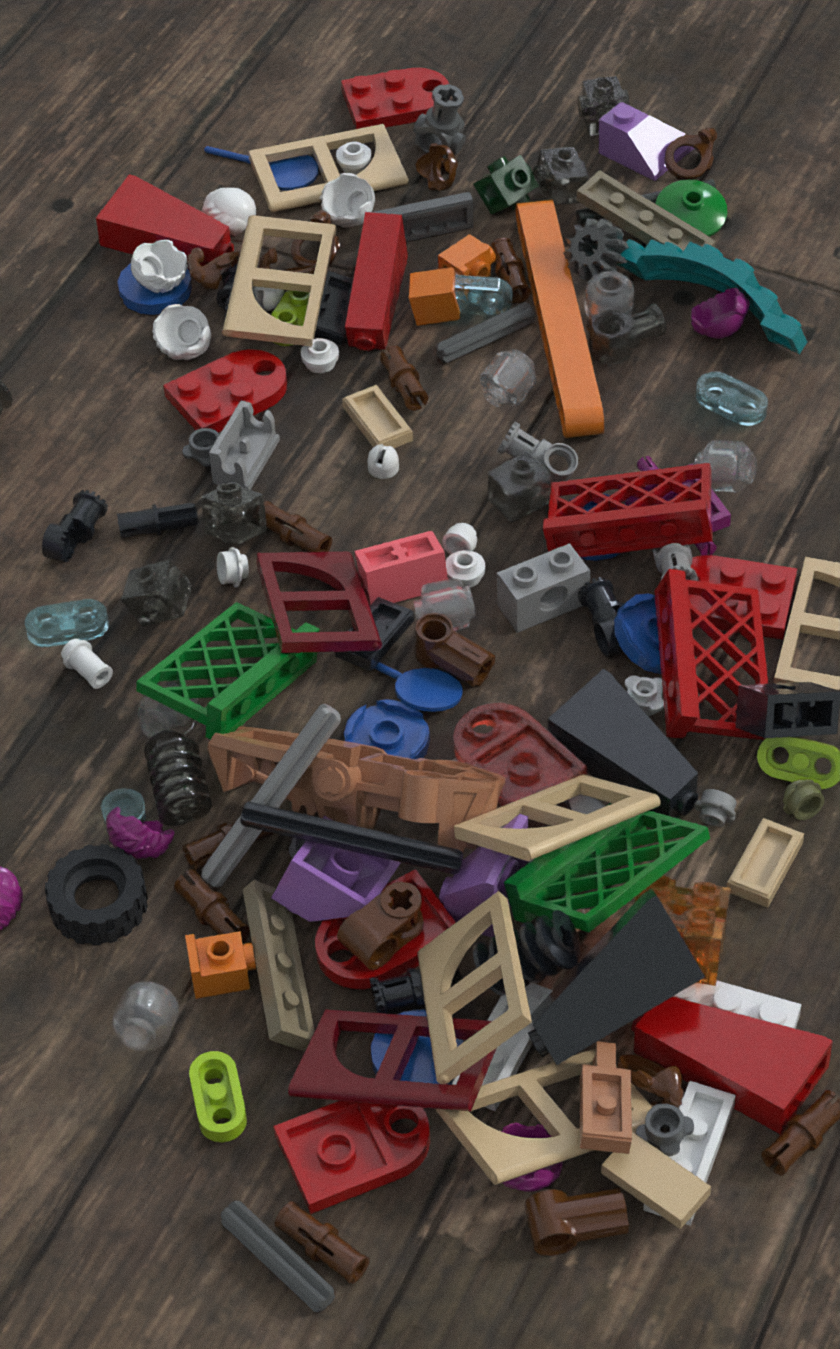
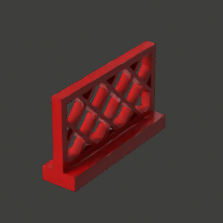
(636, 526)
(679, 652)

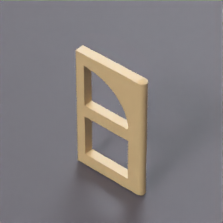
(382, 173)
(244, 315)
(809, 624)
(565, 824)
(437, 968)
(511, 1156)

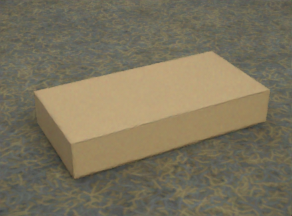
(377, 418)
(765, 862)
(657, 1181)

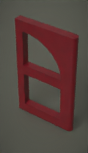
(339, 572)
(324, 1077)

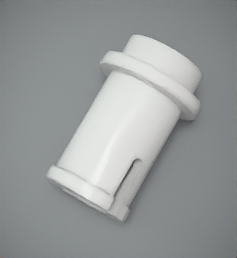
(79, 656)

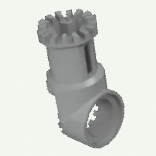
(520, 442)
(675, 557)

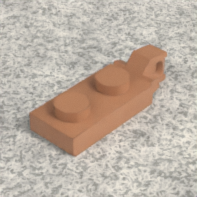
(605, 1103)

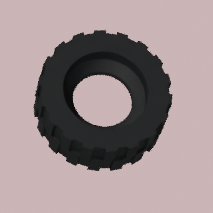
(99, 924)

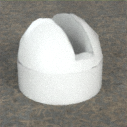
(267, 297)
(390, 462)
(459, 538)

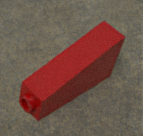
(147, 214)
(376, 281)
(756, 1060)

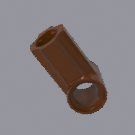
(443, 647)
(562, 1221)

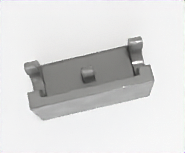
(243, 447)

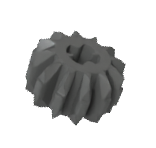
(595, 248)

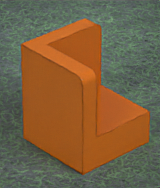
(433, 296)

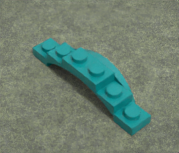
(709, 268)

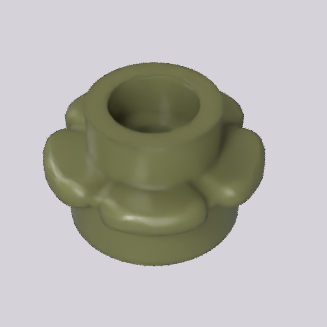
(803, 799)

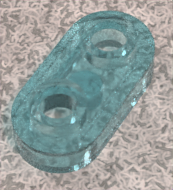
(482, 295)
(731, 398)
(66, 621)

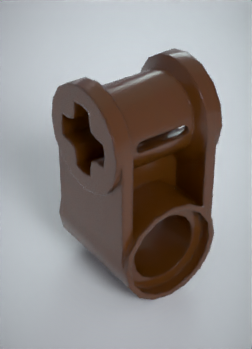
(381, 927)

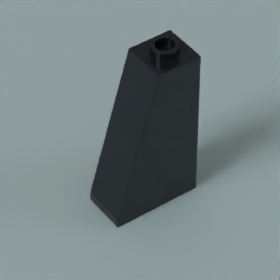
(624, 744)
(617, 981)

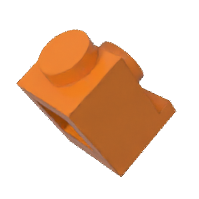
(468, 257)
(219, 964)

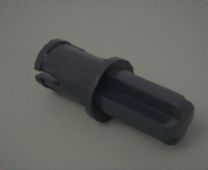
(157, 519)

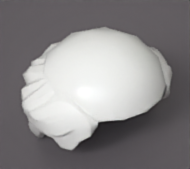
(347, 200)
(230, 207)
(159, 265)
(181, 332)

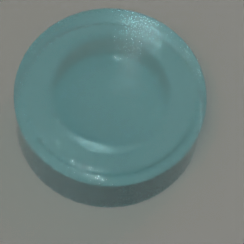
(127, 800)

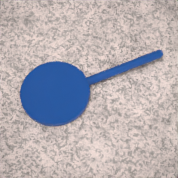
(288, 173)
(425, 688)

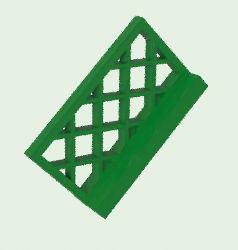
(255, 682)
(571, 869)

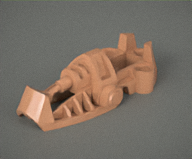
(358, 780)

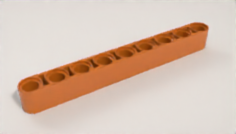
(559, 320)

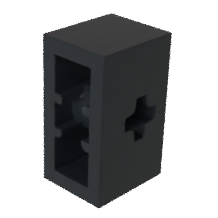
(787, 709)

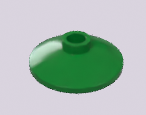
(705, 212)

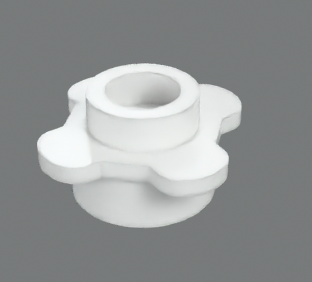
(646, 693)

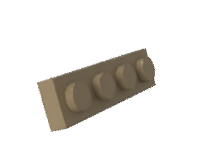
(637, 213)
(278, 968)

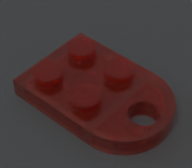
(514, 749)

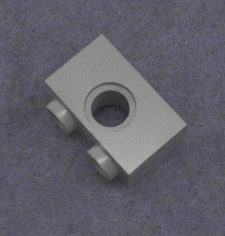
(541, 587)

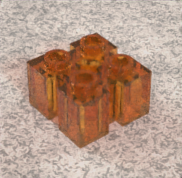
(700, 919)

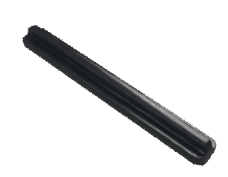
(351, 838)

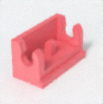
(401, 567)

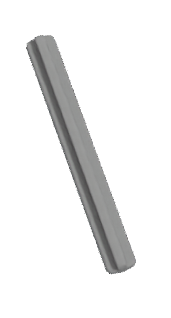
(273, 792)

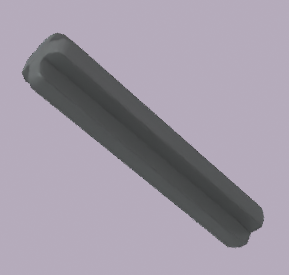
(485, 332)
(277, 1256)

